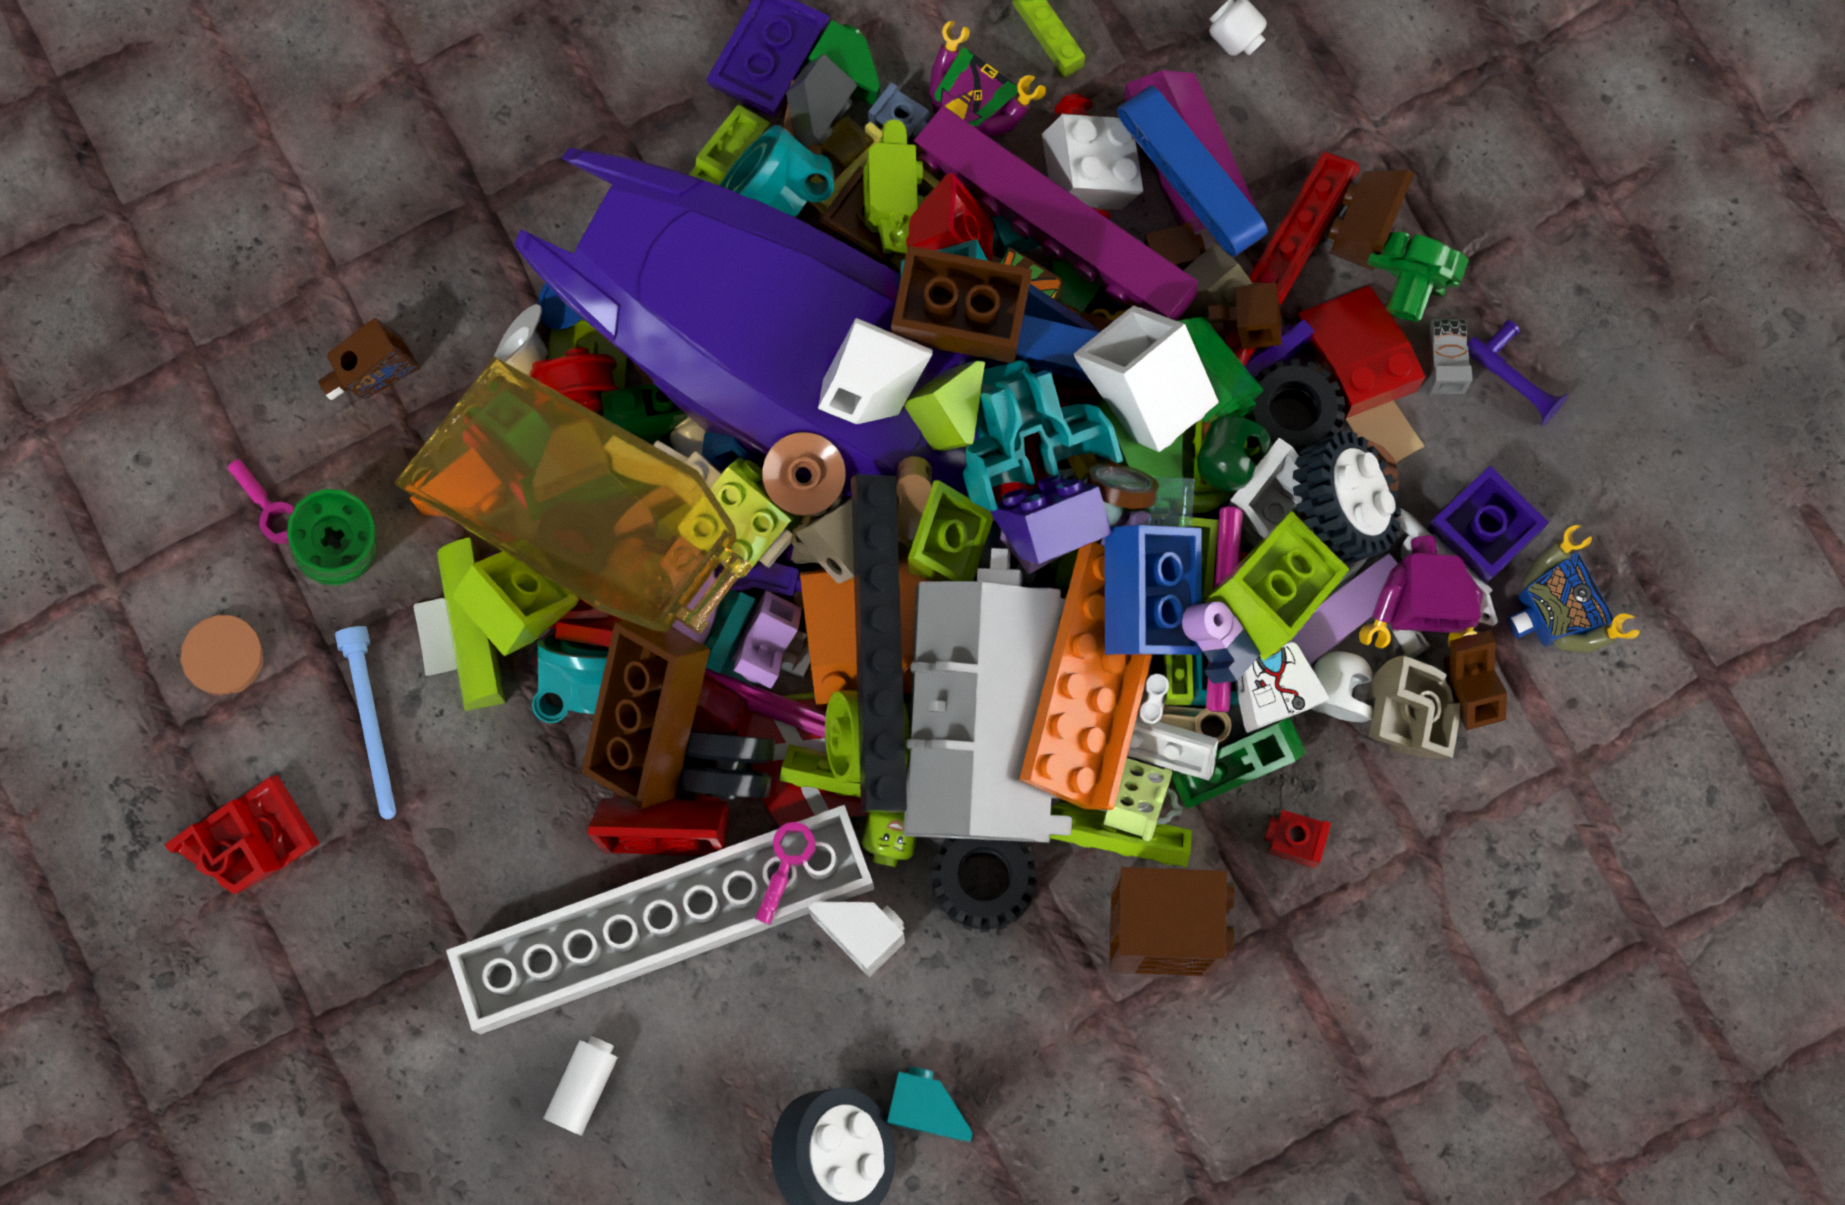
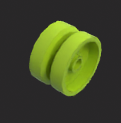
(843, 736)

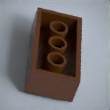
(645, 712)

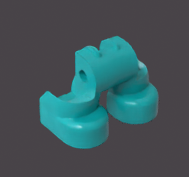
(1021, 410)

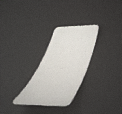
(435, 636)

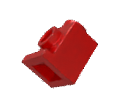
(1306, 852)

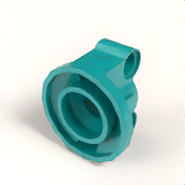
(777, 171)
(572, 673)

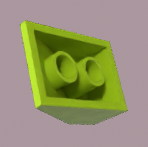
(1280, 584)

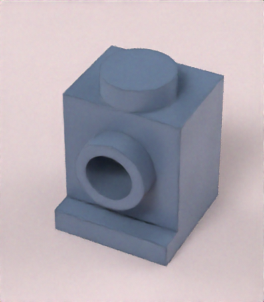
(895, 102)

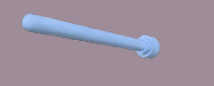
(354, 644)

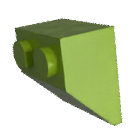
(511, 601)

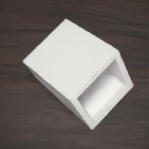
(1148, 376)

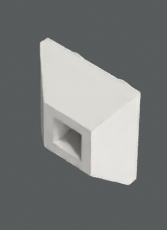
(872, 374)

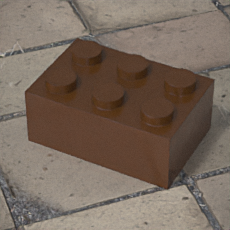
(961, 304)

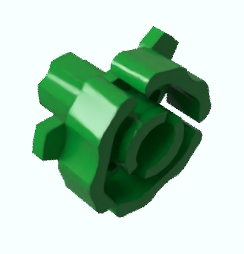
(1420, 272)

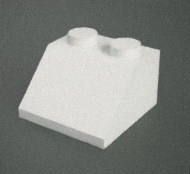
(861, 931)

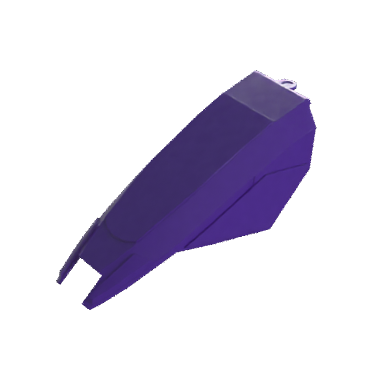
(735, 311)

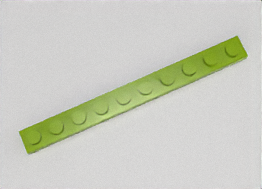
(1168, 844)

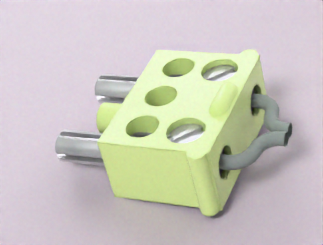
(1141, 799)

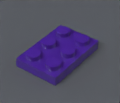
(768, 52)

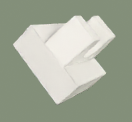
(1000, 569)

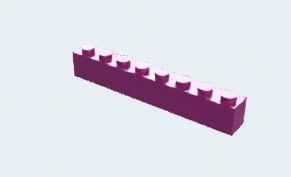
(1054, 218)

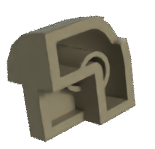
(1413, 709)

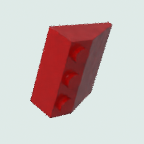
(661, 829)

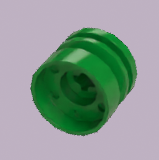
(334, 514)

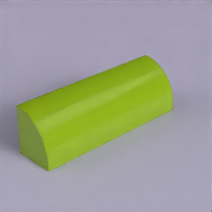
(473, 650)

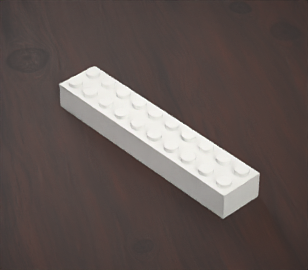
(652, 923)

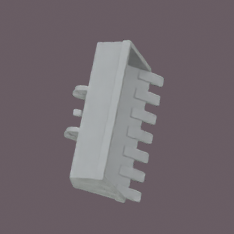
(973, 709)

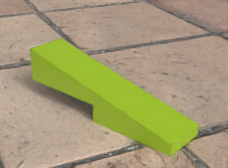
(728, 144)

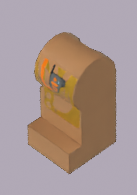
(913, 490)

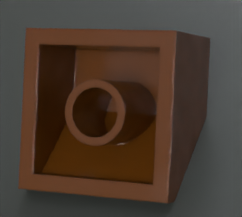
(1369, 215)

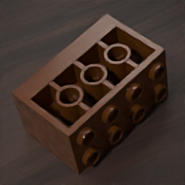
(1170, 921)

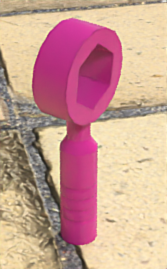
(259, 496)
(780, 878)

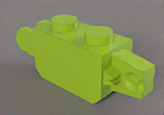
(891, 187)

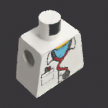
(1278, 688)

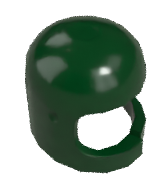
(1222, 455)

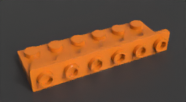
(1086, 699)

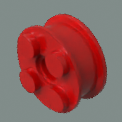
(578, 376)

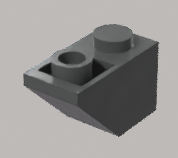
(817, 98)

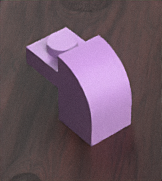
(766, 639)

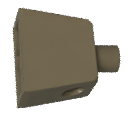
(832, 541)

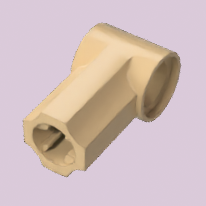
(1193, 718)

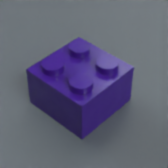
(1488, 524)

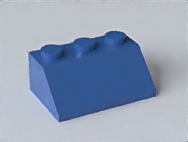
(1148, 587)

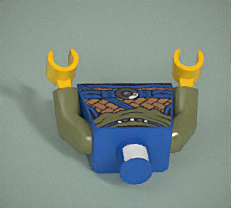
(1565, 602)

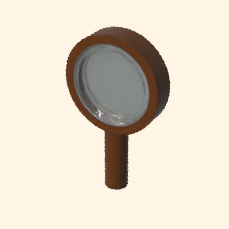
(1123, 484)

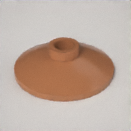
(807, 452)

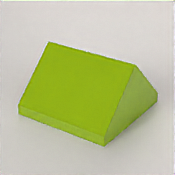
(948, 406)
(949, 536)

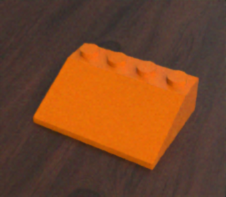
(832, 629)

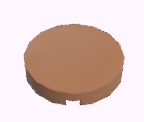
(222, 655)

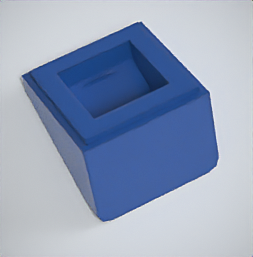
(724, 450)

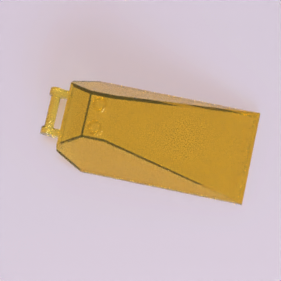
(578, 501)

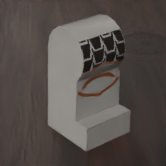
(1448, 356)

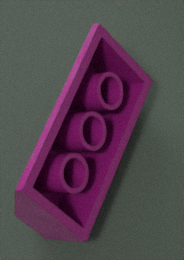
(1189, 101)

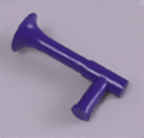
(1487, 356)

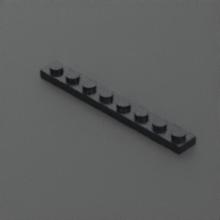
(878, 644)

